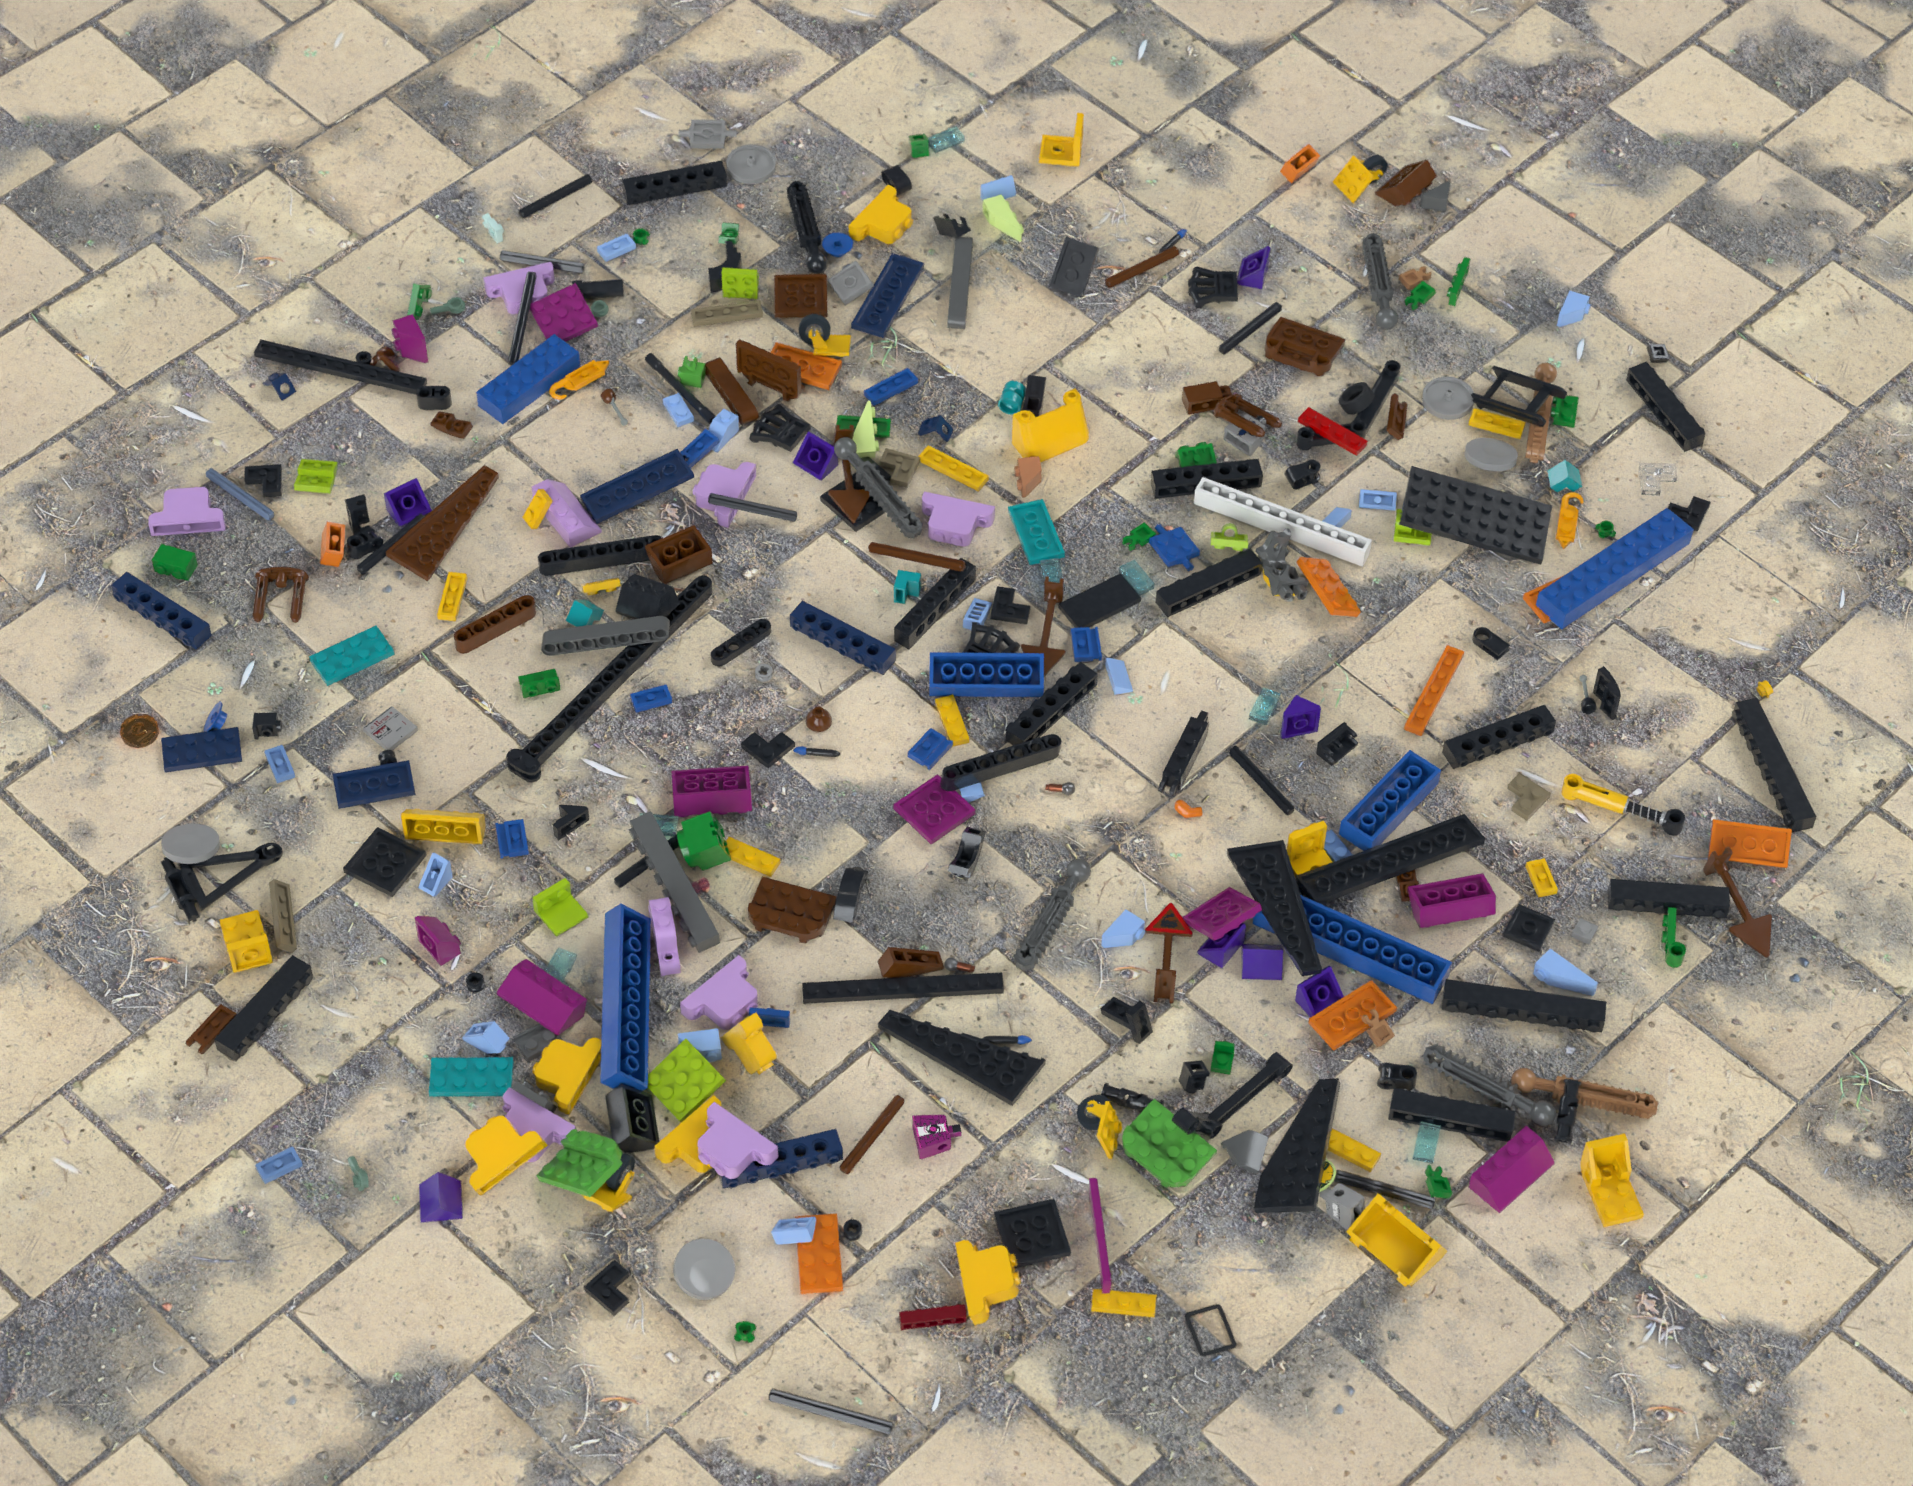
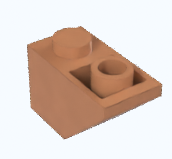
(1029, 474)

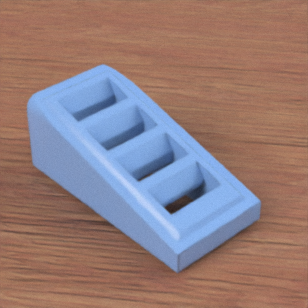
(967, 621)

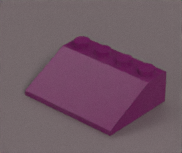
(712, 790)

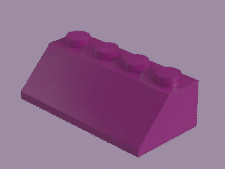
(1452, 900)
(542, 997)
(1511, 1170)

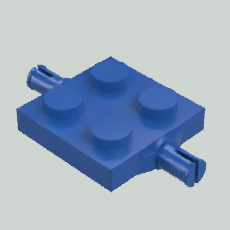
(1174, 547)

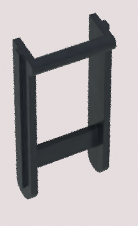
(1529, 414)

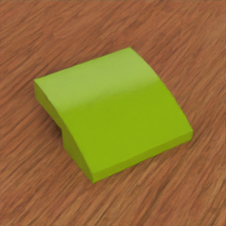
(315, 476)

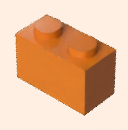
(1300, 163)
(332, 544)

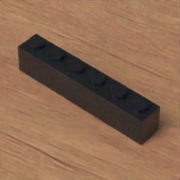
(1665, 406)
(1208, 582)
(1658, 896)
(264, 1008)
(1452, 1114)

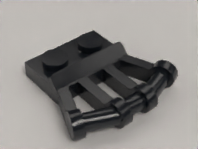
(1224, 287)
(786, 436)
(973, 647)

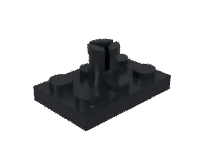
(1074, 267)

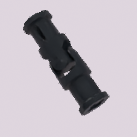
(1134, 1101)
(1567, 1111)

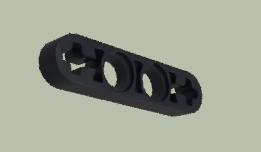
(739, 640)

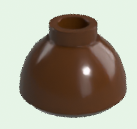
(818, 719)

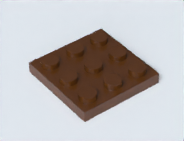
(800, 295)

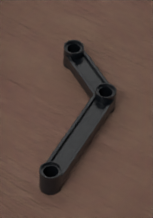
(1363, 421)
(1211, 1123)

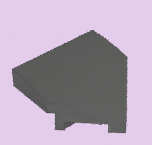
(1246, 1150)

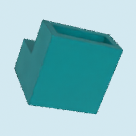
(1564, 476)
(906, 584)
(583, 613)

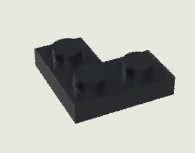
(267, 475)
(1694, 513)
(1005, 610)
(768, 752)
(604, 1287)

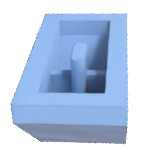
(436, 875)

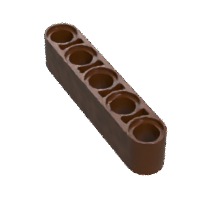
(731, 391)
(495, 624)

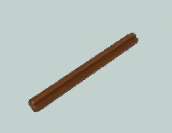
(916, 556)

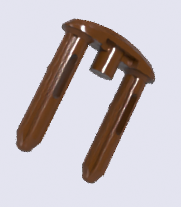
(1230, 405)
(281, 575)

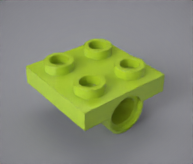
(740, 283)
(1409, 535)
(1237, 541)

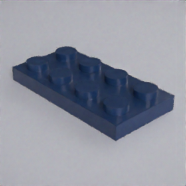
(201, 749)
(373, 784)

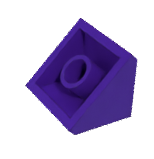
(1254, 268)
(816, 456)
(406, 502)
(1300, 718)
(1223, 949)
(1262, 961)
(1318, 992)
(440, 1198)

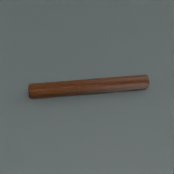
(1141, 267)
(872, 1134)

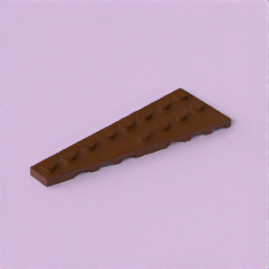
(432, 538)

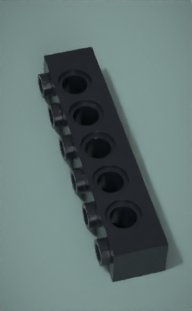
(674, 182)
(1184, 480)
(933, 605)
(1052, 705)
(1499, 736)

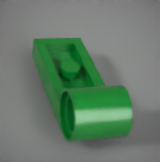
(1668, 937)

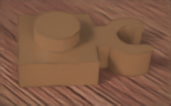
(1412, 277)
(1379, 1030)

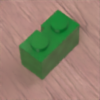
(174, 561)

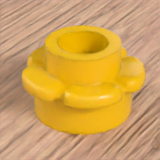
(1764, 689)

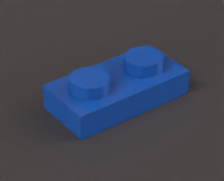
(651, 698)

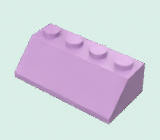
(567, 513)

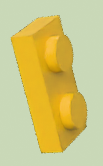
(537, 509)
(593, 587)
(1541, 878)

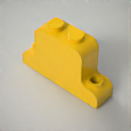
(882, 218)
(750, 1045)
(567, 1070)
(683, 1140)
(499, 1151)
(986, 1278)

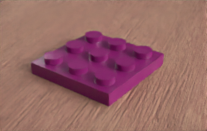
(563, 314)
(934, 810)
(1222, 913)

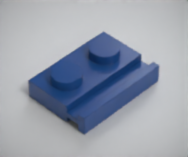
(1085, 644)
(930, 748)
(512, 838)

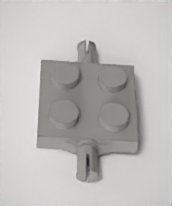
(707, 134)

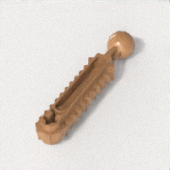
(1537, 435)
(1591, 1094)

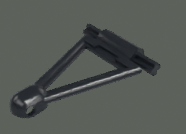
(188, 890)

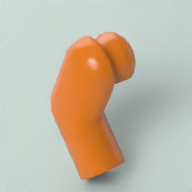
(1186, 811)

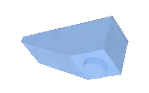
(1562, 974)

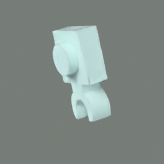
(493, 227)

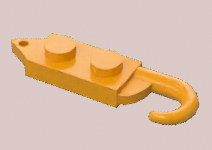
(580, 377)
(1567, 520)

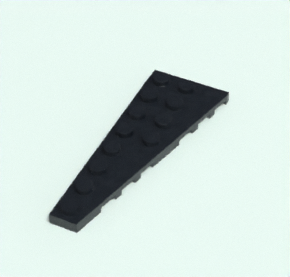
(1271, 881)
(975, 1059)

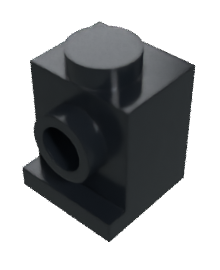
(266, 725)
(1191, 1080)

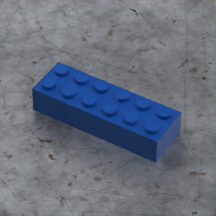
(528, 379)
(986, 674)
(1390, 801)

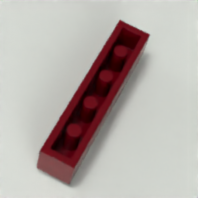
(932, 1317)

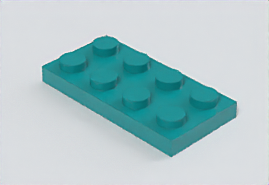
(1036, 531)
(351, 655)
(470, 1076)

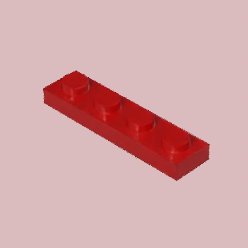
(1332, 431)

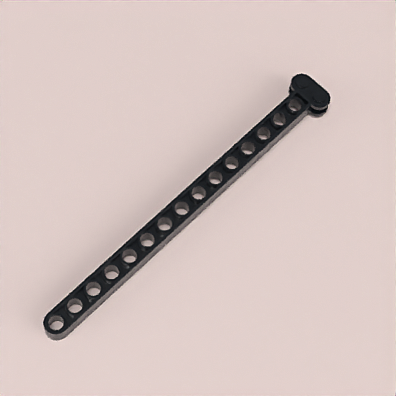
(527, 763)

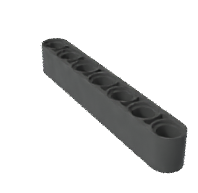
(960, 283)
(605, 635)

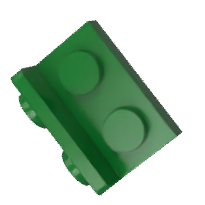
(1564, 411)
(1197, 455)
(539, 683)

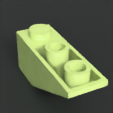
(1000, 216)
(865, 433)

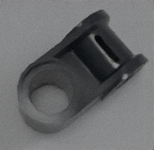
(1302, 475)
(363, 543)
(1396, 1076)

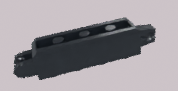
(1185, 753)

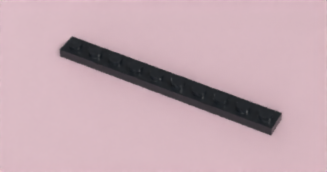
(339, 367)
(902, 988)

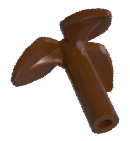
(383, 355)

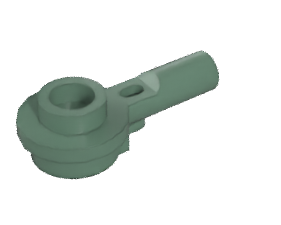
(454, 305)
(599, 308)
(360, 1176)

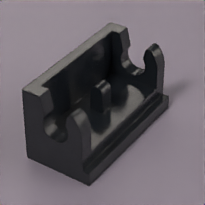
(951, 227)
(357, 513)
(1337, 744)

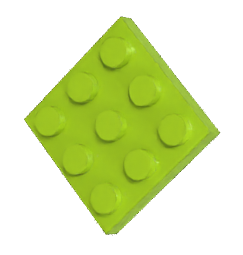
(684, 1080)

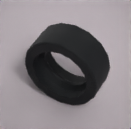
(1356, 398)

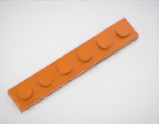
(1434, 690)

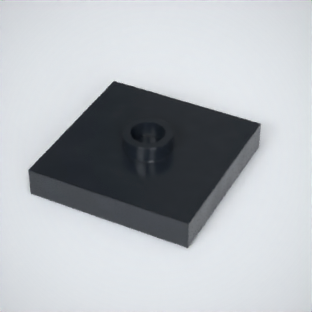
(1528, 927)

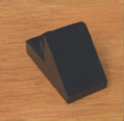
(571, 818)

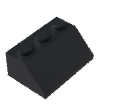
(645, 598)
(632, 1119)

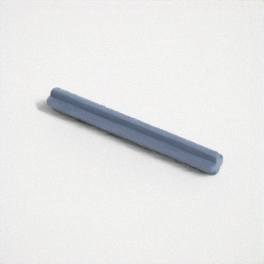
(240, 494)

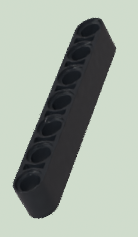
(595, 556)
(1000, 762)

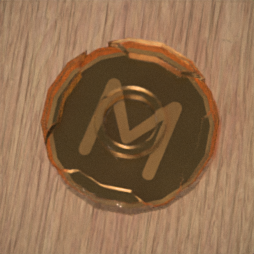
(139, 730)

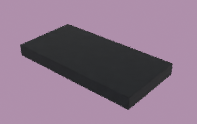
(1099, 602)

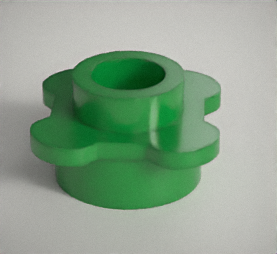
(641, 236)
(1605, 529)
(745, 1326)

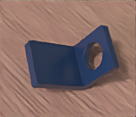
(277, 379)
(935, 424)

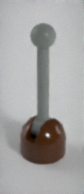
(609, 397)

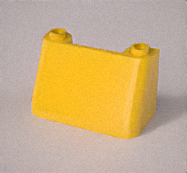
(1051, 432)
(1395, 1241)

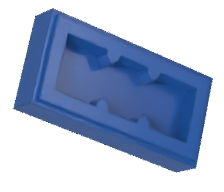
(772, 1017)

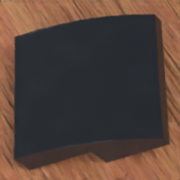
(1608, 692)

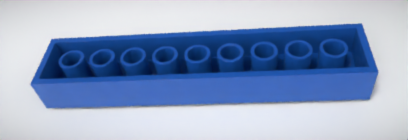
(1614, 568)
(1372, 951)
(625, 998)

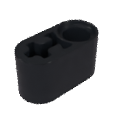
(896, 178)
(433, 397)

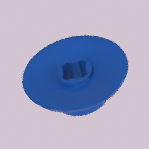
(837, 244)
(216, 718)

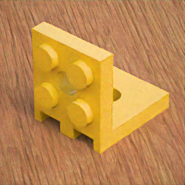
(1069, 147)
(1307, 848)

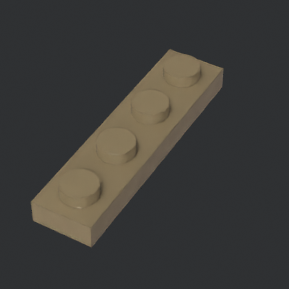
(726, 313)
(282, 915)

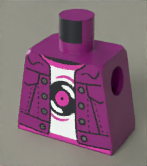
(933, 1134)

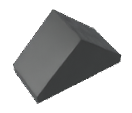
(1436, 197)

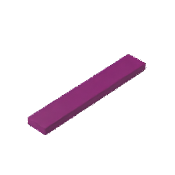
(1099, 1233)

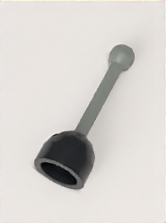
(1588, 704)

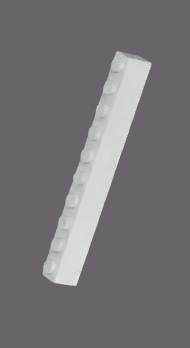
(1278, 518)

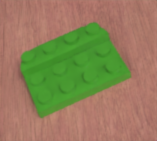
(1165, 1147)
(582, 1163)

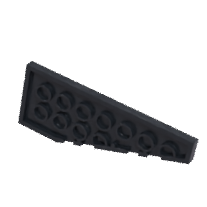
(1297, 1166)

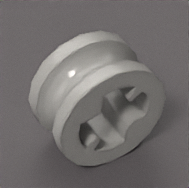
(766, 668)

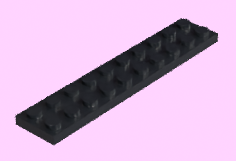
(1390, 859)

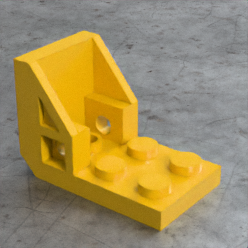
(246, 941)
(1606, 1174)

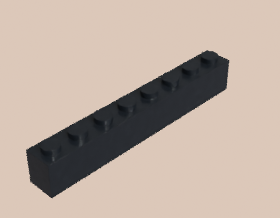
(1774, 765)
(1524, 1005)

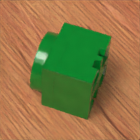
(703, 842)

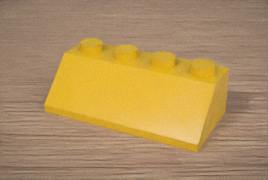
(443, 826)

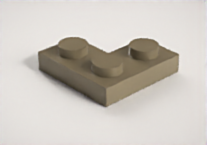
(903, 465)
(1531, 796)

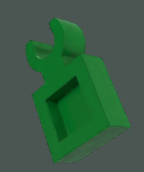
(1420, 293)
(1139, 535)
(1437, 1185)

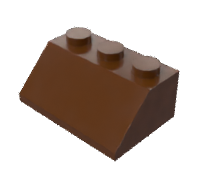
(1407, 183)
(679, 554)

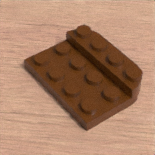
(1302, 346)
(769, 370)
(790, 909)

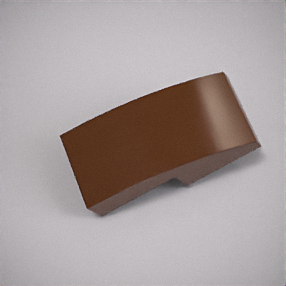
(450, 425)
(1403, 882)

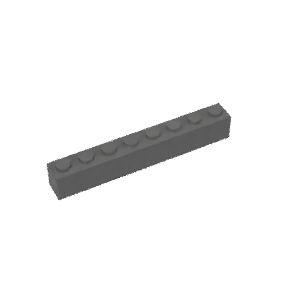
(674, 882)

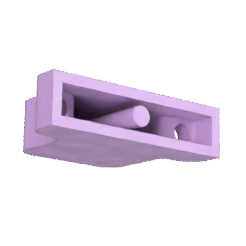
(511, 285)
(727, 483)
(186, 512)
(955, 519)
(664, 935)
(723, 997)
(530, 1116)
(732, 1144)

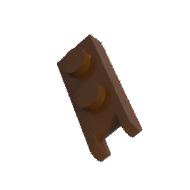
(1397, 417)
(211, 1028)

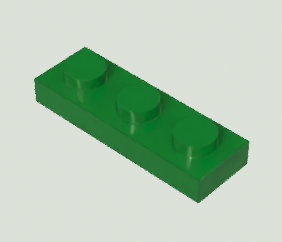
(1458, 281)
(883, 424)

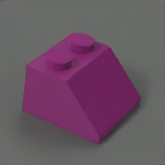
(409, 339)
(437, 939)

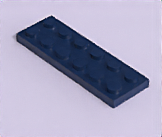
(887, 295)
(637, 486)

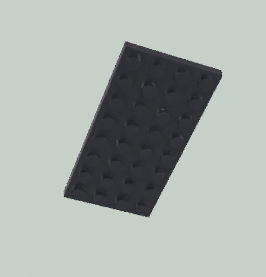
(1476, 515)

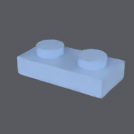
(616, 247)
(678, 410)

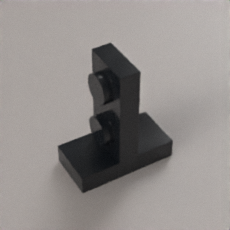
(1133, 1018)

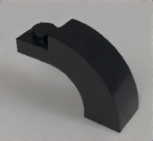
(732, 261)
(1034, 395)
(968, 853)
(849, 894)

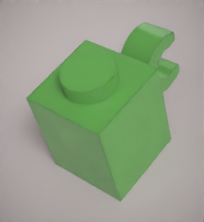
(692, 373)

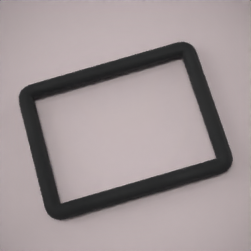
(1219, 1307)

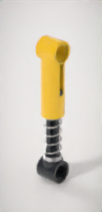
(1576, 788)

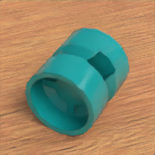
(1012, 397)

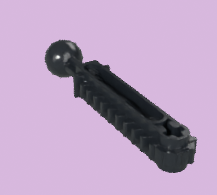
(806, 226)

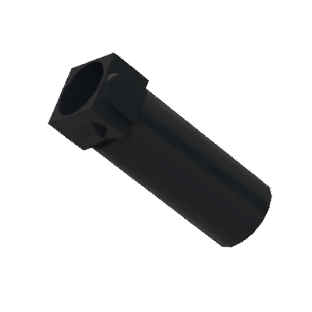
(601, 288)

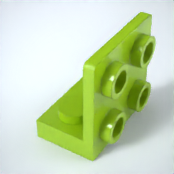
(558, 908)

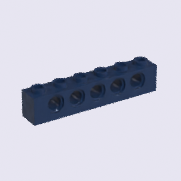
(161, 610)
(842, 637)
(791, 1163)

